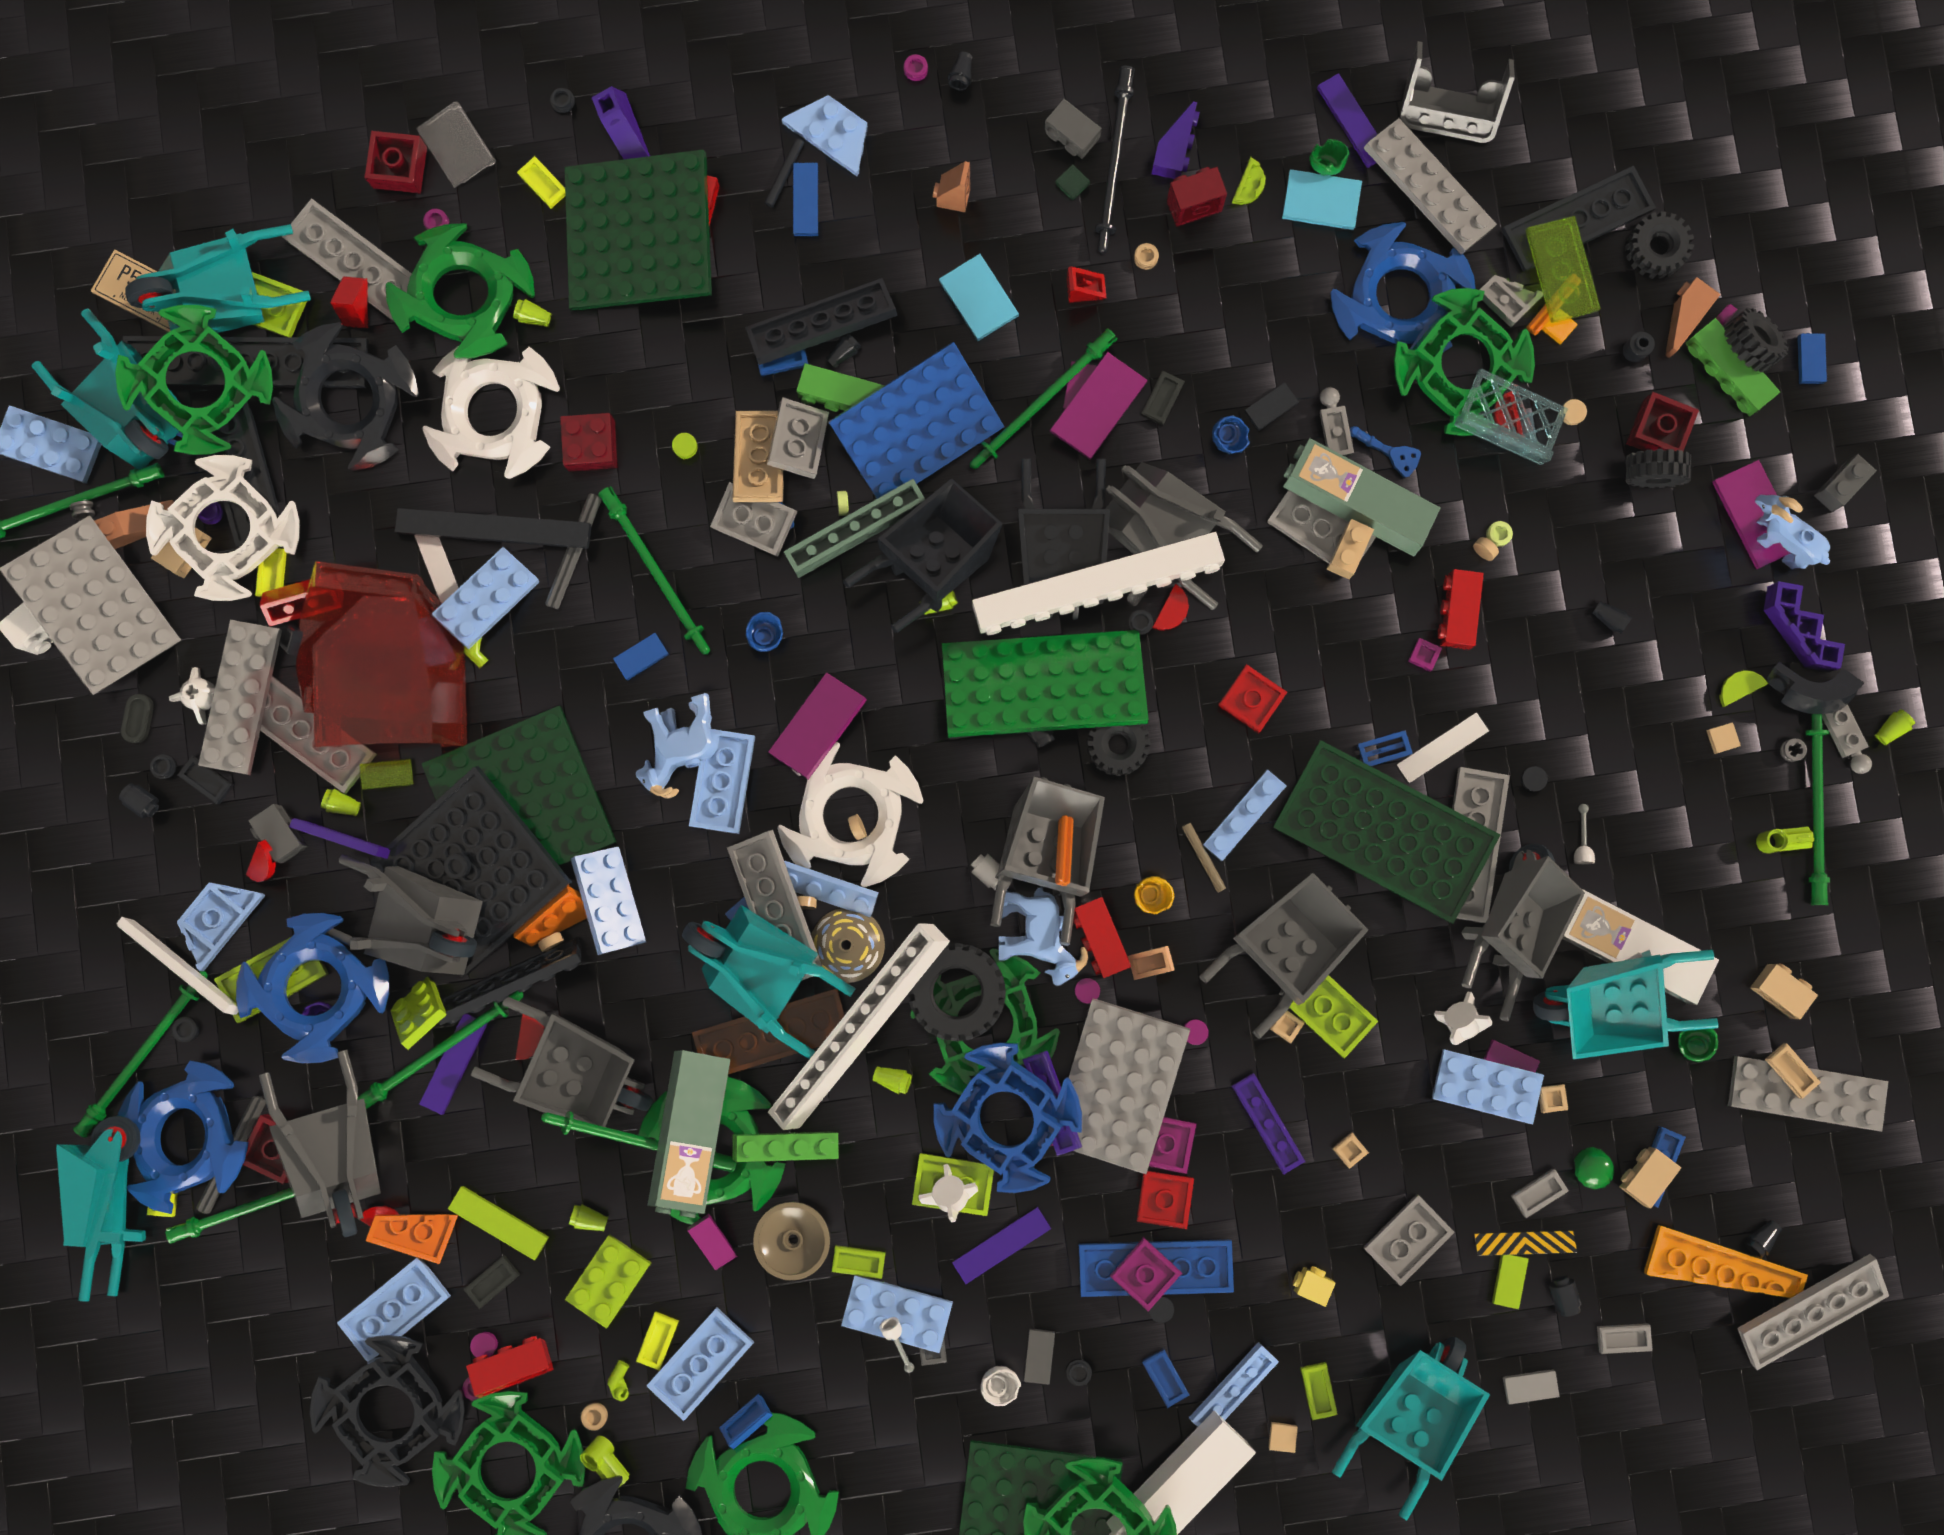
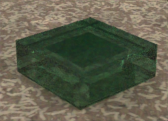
(1072, 182)

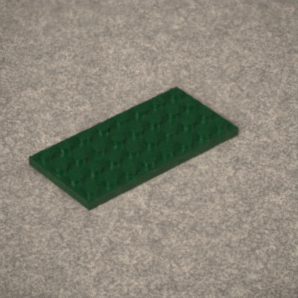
(1387, 831)

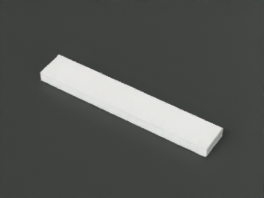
(178, 966)

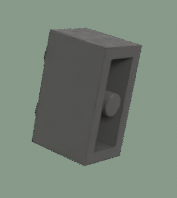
(1072, 129)
(1845, 483)
(274, 827)

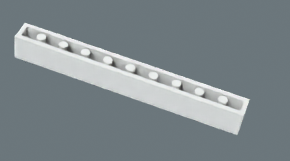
(1098, 583)
(858, 1026)

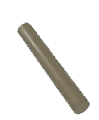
(1204, 857)

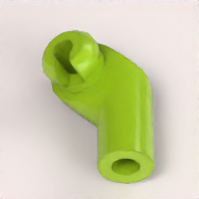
(475, 655)
(617, 1383)

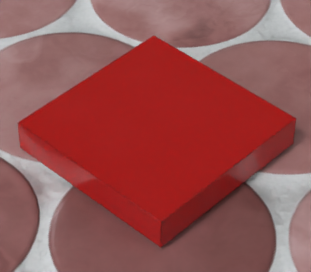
(1252, 698)
(1165, 1199)

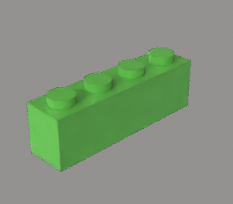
(1747, 387)
(833, 388)
(785, 1146)

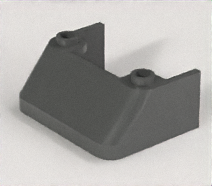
(1451, 111)

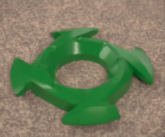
(447, 254)
(1462, 319)
(194, 336)
(953, 995)
(756, 1175)
(508, 1424)
(774, 1446)
(1096, 1491)

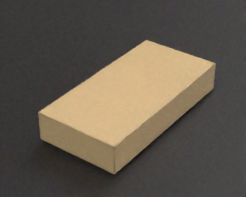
(1792, 1070)

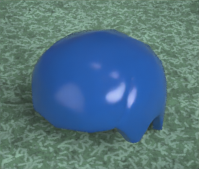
(1230, 435)
(764, 631)

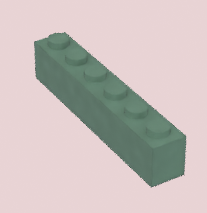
(854, 528)

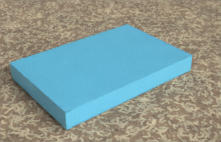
(1321, 199)
(978, 297)

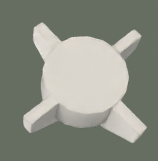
(196, 695)
(1463, 1020)
(949, 1194)

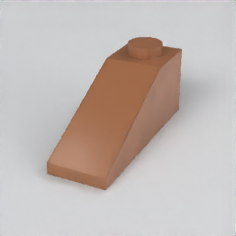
(954, 188)
(1688, 311)
(126, 525)

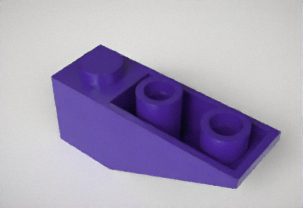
(620, 122)
(1172, 147)

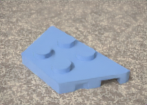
(831, 130)
(215, 919)

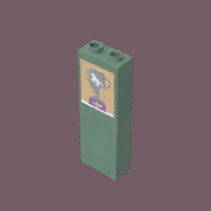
(1361, 495)
(688, 1133)

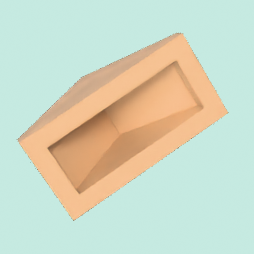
(1151, 962)

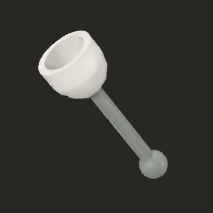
(1584, 854)
(891, 1330)

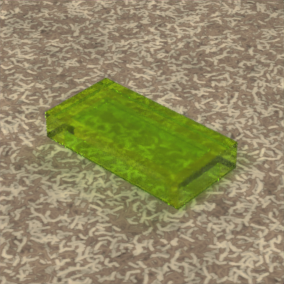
(386, 774)

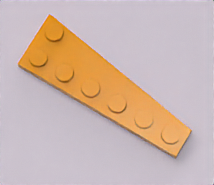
(1703, 1262)

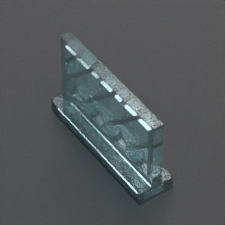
(1509, 437)

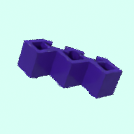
(1801, 628)

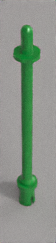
(1093, 352)
(135, 478)
(618, 512)
(1819, 878)
(379, 1091)
(97, 1111)
(720, 1161)
(194, 1226)

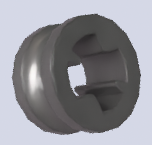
(82, 509)
(1785, 753)

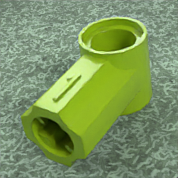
(1785, 839)
(600, 1458)

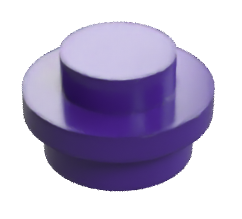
(211, 514)

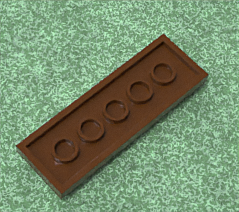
(747, 1046)

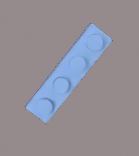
(1244, 815)
(832, 890)
(1236, 1385)

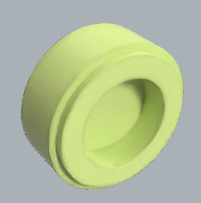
(842, 502)
(1499, 533)

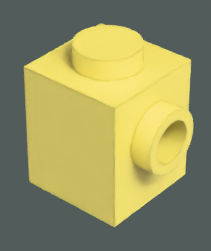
(1313, 1285)

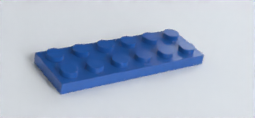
(1203, 1264)

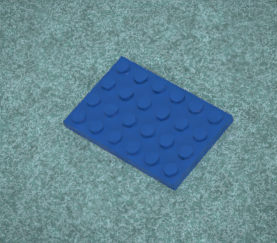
(917, 422)

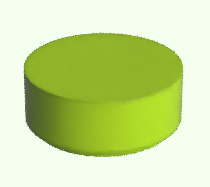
(684, 445)

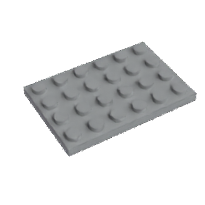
(90, 605)
(1124, 1082)

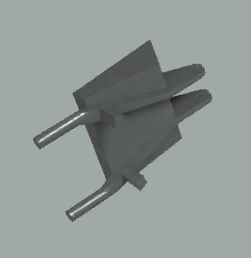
(1162, 510)
(1033, 839)
(1296, 943)

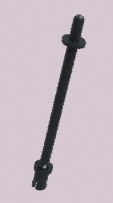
(1123, 92)

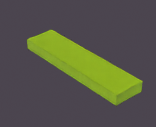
(498, 1222)

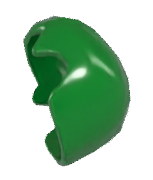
(1329, 158)
(1698, 1044)
(1594, 1168)

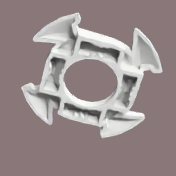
(515, 443)
(220, 570)
(876, 848)

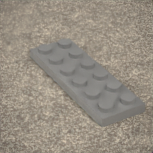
(1430, 186)
(346, 253)
(240, 697)
(294, 731)
(1483, 799)
(769, 886)
(1836, 1100)
(1813, 1311)

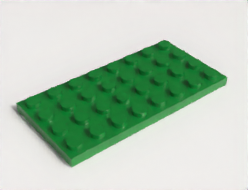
(1044, 683)

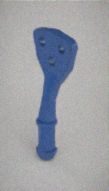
(1392, 452)

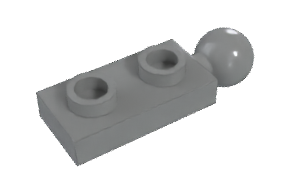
(1335, 423)
(1848, 738)

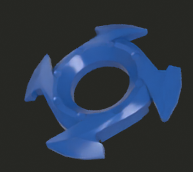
(1385, 256)
(270, 994)
(1048, 1111)
(219, 1155)

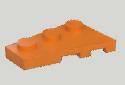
(555, 917)
(415, 1234)

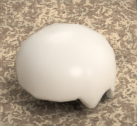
(1000, 1386)

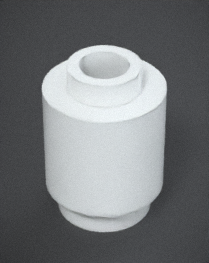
(985, 870)

